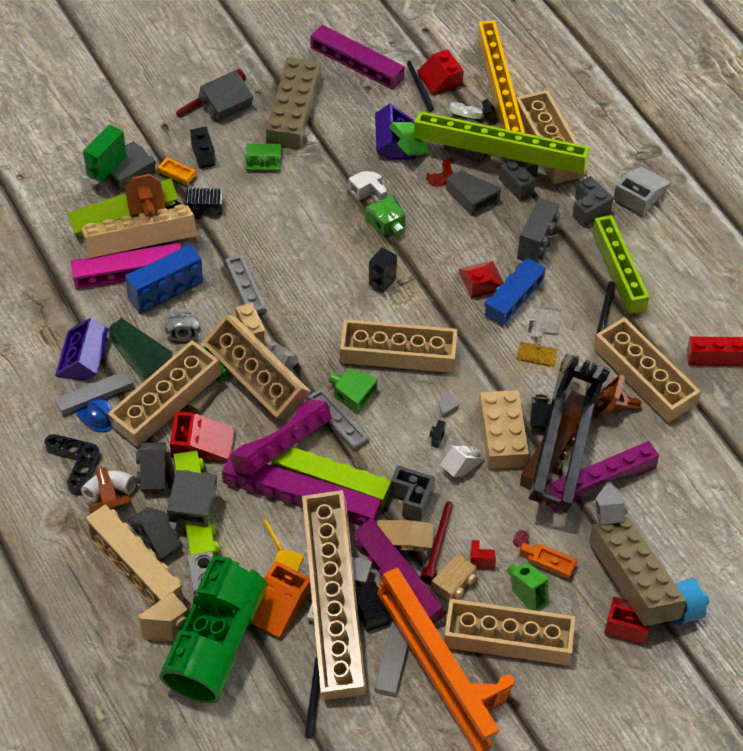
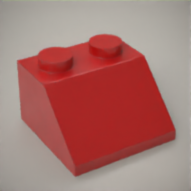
(441, 72)

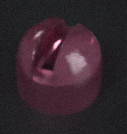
(520, 537)

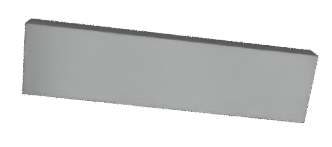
(245, 283)
(95, 391)
(341, 422)
(392, 662)

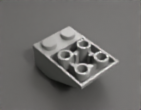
(640, 190)

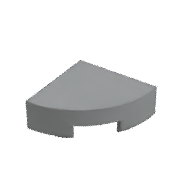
(448, 404)

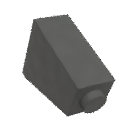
(472, 192)

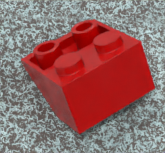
(624, 622)

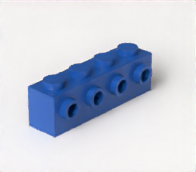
(514, 291)

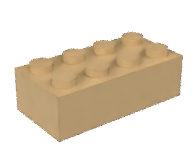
(503, 430)

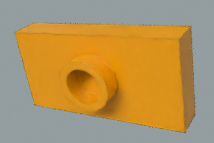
(176, 171)

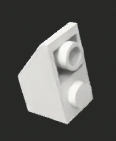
(461, 460)

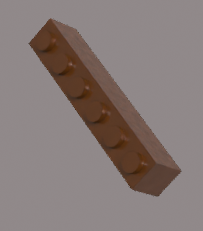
(564, 439)

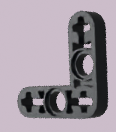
(80, 455)

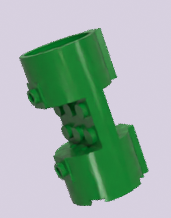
(213, 630)

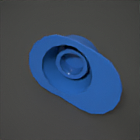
(96, 415)

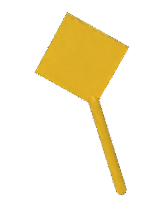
(284, 556)

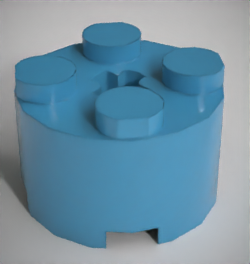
(695, 601)

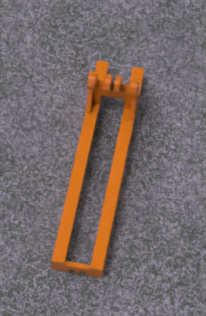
(465, 700)

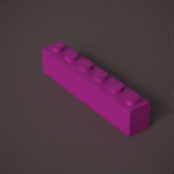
(357, 57)
(389, 557)

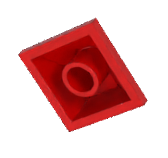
(481, 279)

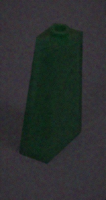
(138, 349)

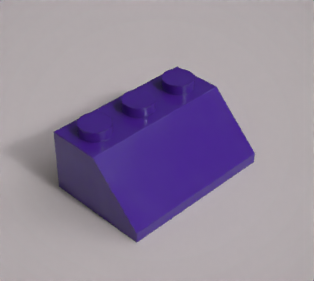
(385, 138)
(82, 350)

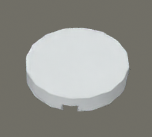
(465, 111)

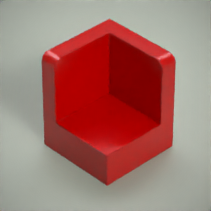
(482, 557)

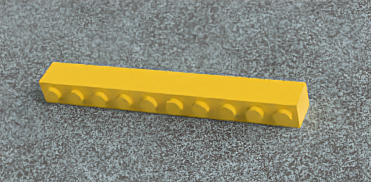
(499, 77)

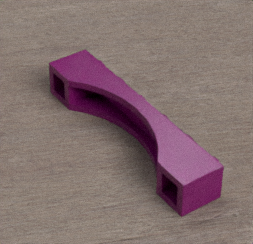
(255, 455)
(629, 462)

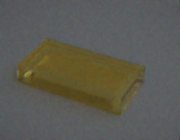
(537, 354)

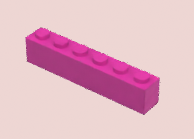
(115, 266)

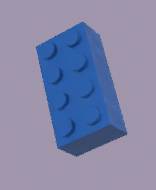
(164, 279)

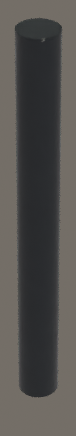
(420, 86)
(606, 306)
(313, 701)

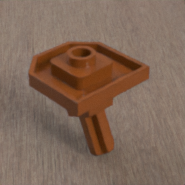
(144, 195)
(613, 399)
(107, 492)

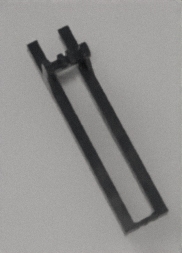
(595, 377)

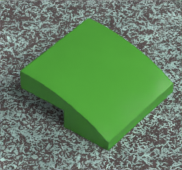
(407, 142)

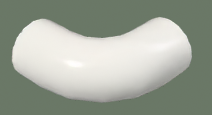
(121, 482)

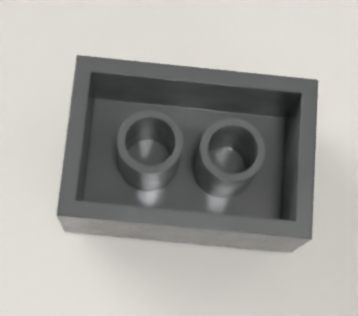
(538, 231)

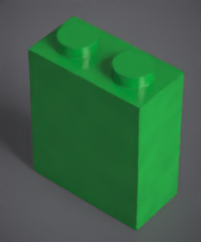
(105, 153)

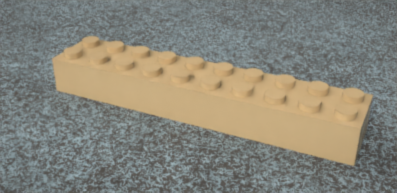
(333, 596)

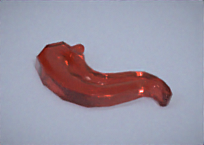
(440, 179)

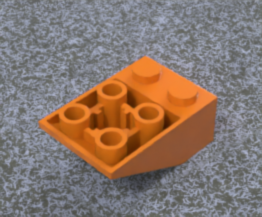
(282, 599)

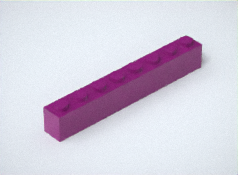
(291, 486)

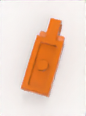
(549, 559)

